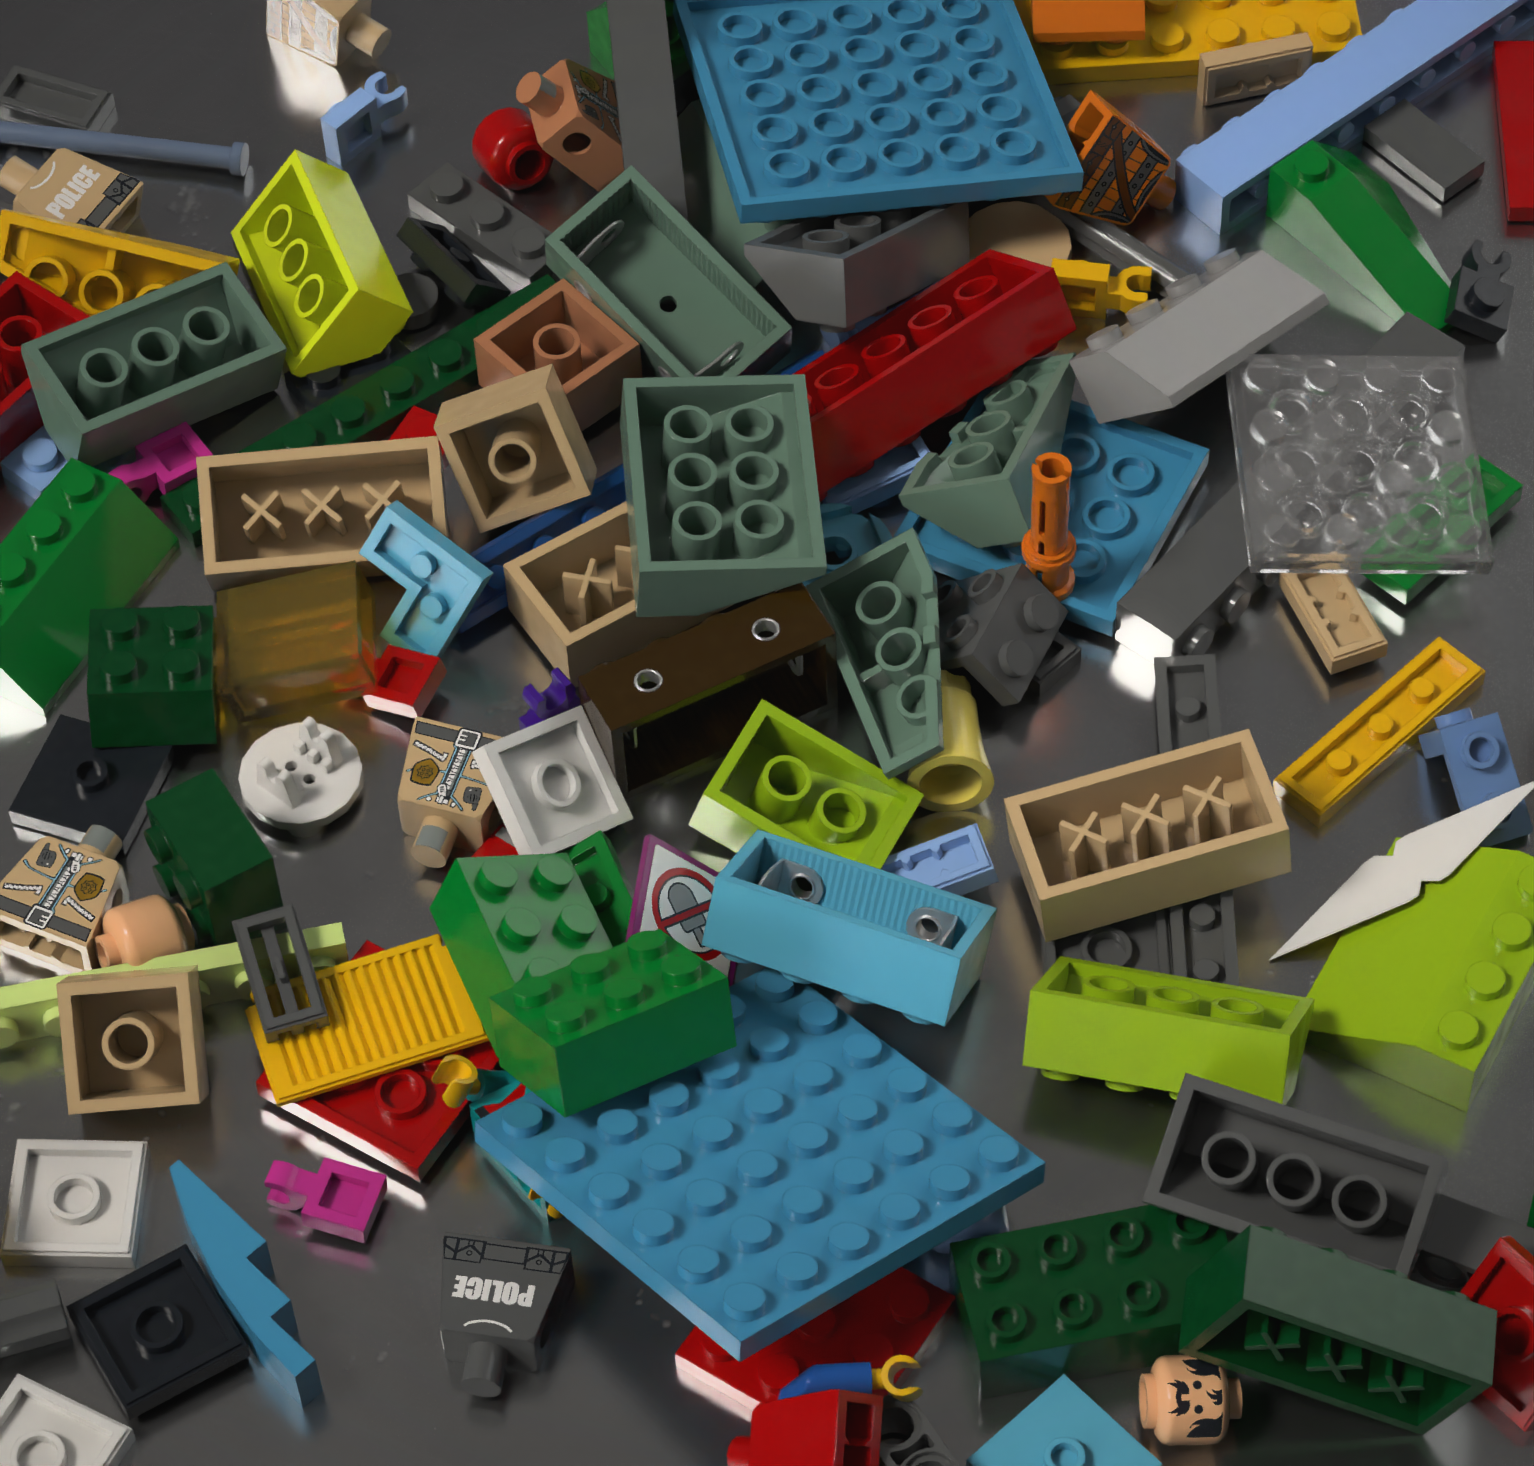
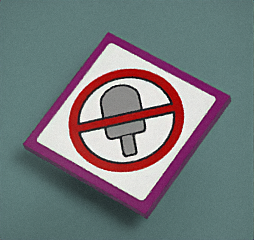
(675, 897)

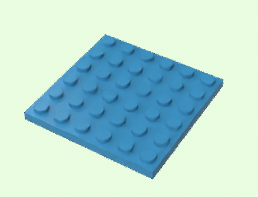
(873, 104)
(769, 1169)

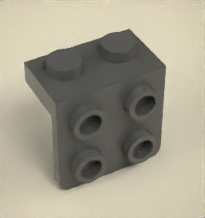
(998, 628)

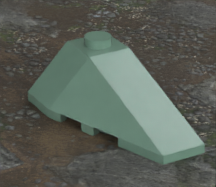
(985, 476)
(889, 647)

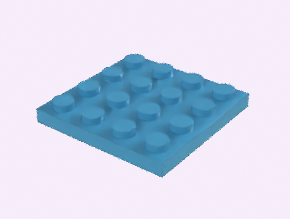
(1122, 503)

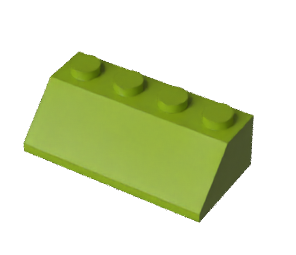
(1157, 1026)

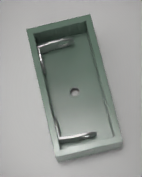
(636, 251)

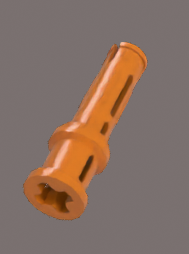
(1049, 544)

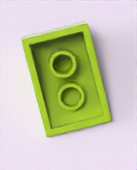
(803, 790)

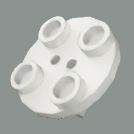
(283, 795)

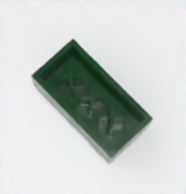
(1076, 1296)
(1338, 1330)

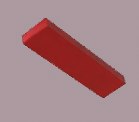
(1515, 109)

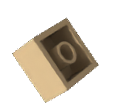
(515, 448)
(133, 1039)

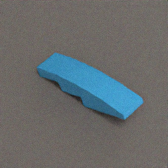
(239, 1270)

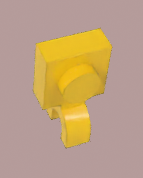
(1092, 290)

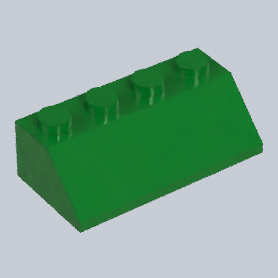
(70, 553)

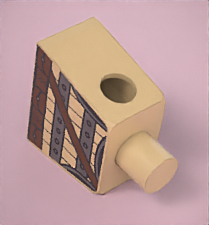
(327, 28)

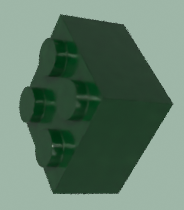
(152, 676)
(211, 858)

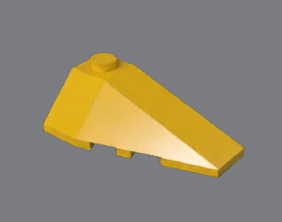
(95, 265)

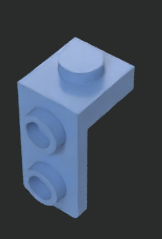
(1478, 766)

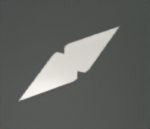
(1396, 879)

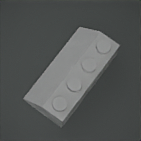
(1192, 334)

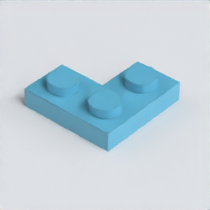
(435, 571)

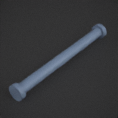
(232, 158)

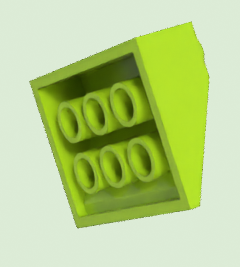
(1434, 981)

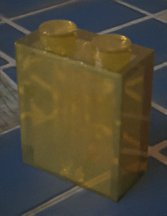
(296, 642)

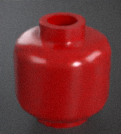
(509, 149)

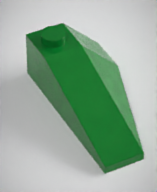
(1358, 230)

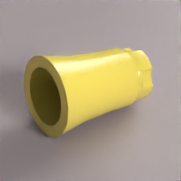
(961, 772)

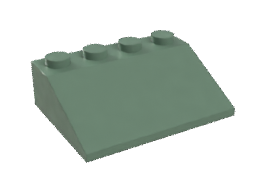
(718, 490)

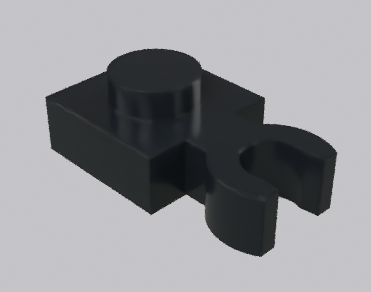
(1478, 297)

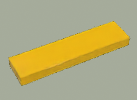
(1378, 732)

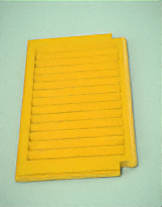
(381, 1016)

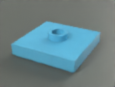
(1062, 1430)

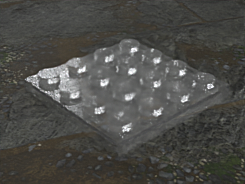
(1358, 465)

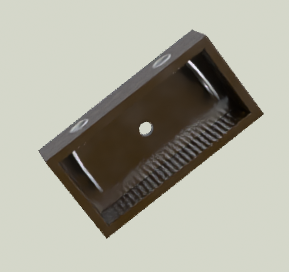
(696, 690)

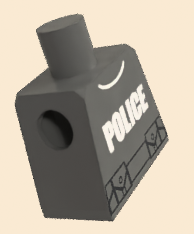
(500, 1305)

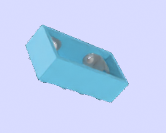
(852, 931)

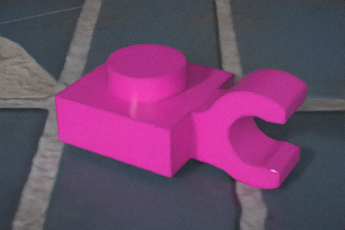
(163, 462)
(334, 1200)

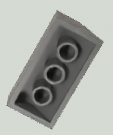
(859, 262)
(1315, 1179)

